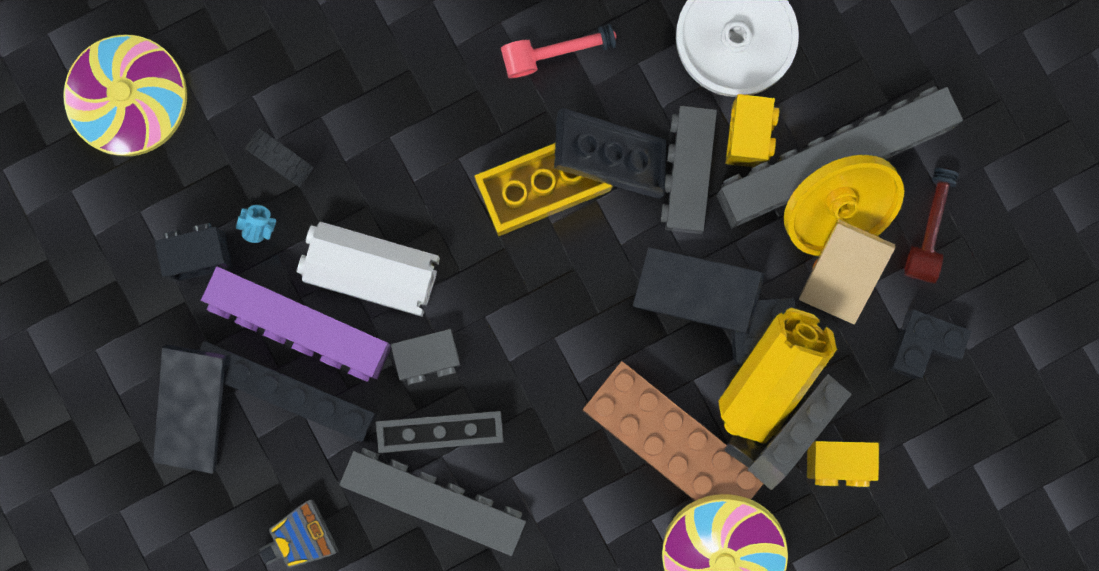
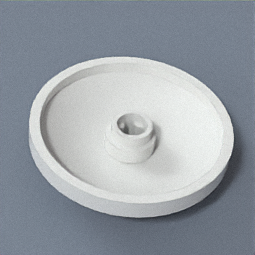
(737, 43)

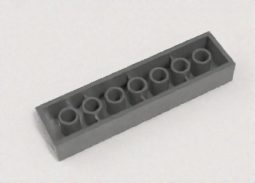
(877, 135)

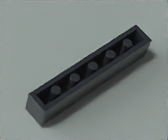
(294, 395)

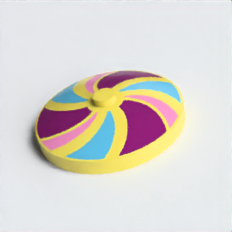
(125, 95)
(724, 535)

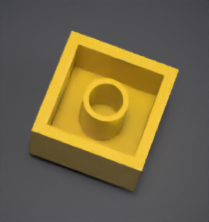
(751, 130)
(843, 461)

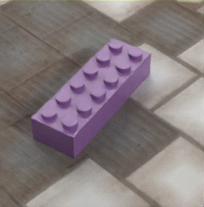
(293, 321)

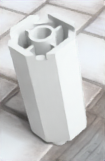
(368, 268)

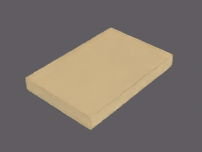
(846, 271)

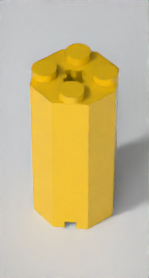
(776, 375)

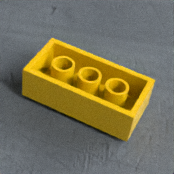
(532, 190)

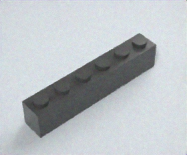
(433, 502)

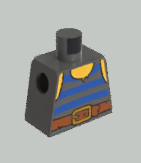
(300, 538)

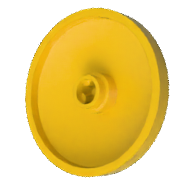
(851, 189)

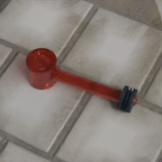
(925, 262)

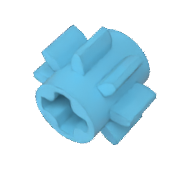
(255, 223)

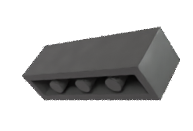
(690, 169)
(439, 432)
(799, 432)

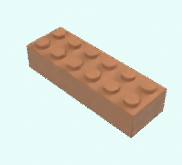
(668, 437)

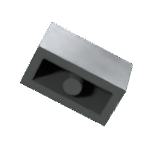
(426, 356)

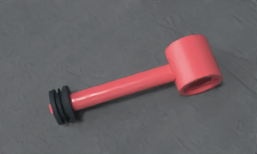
(521, 57)

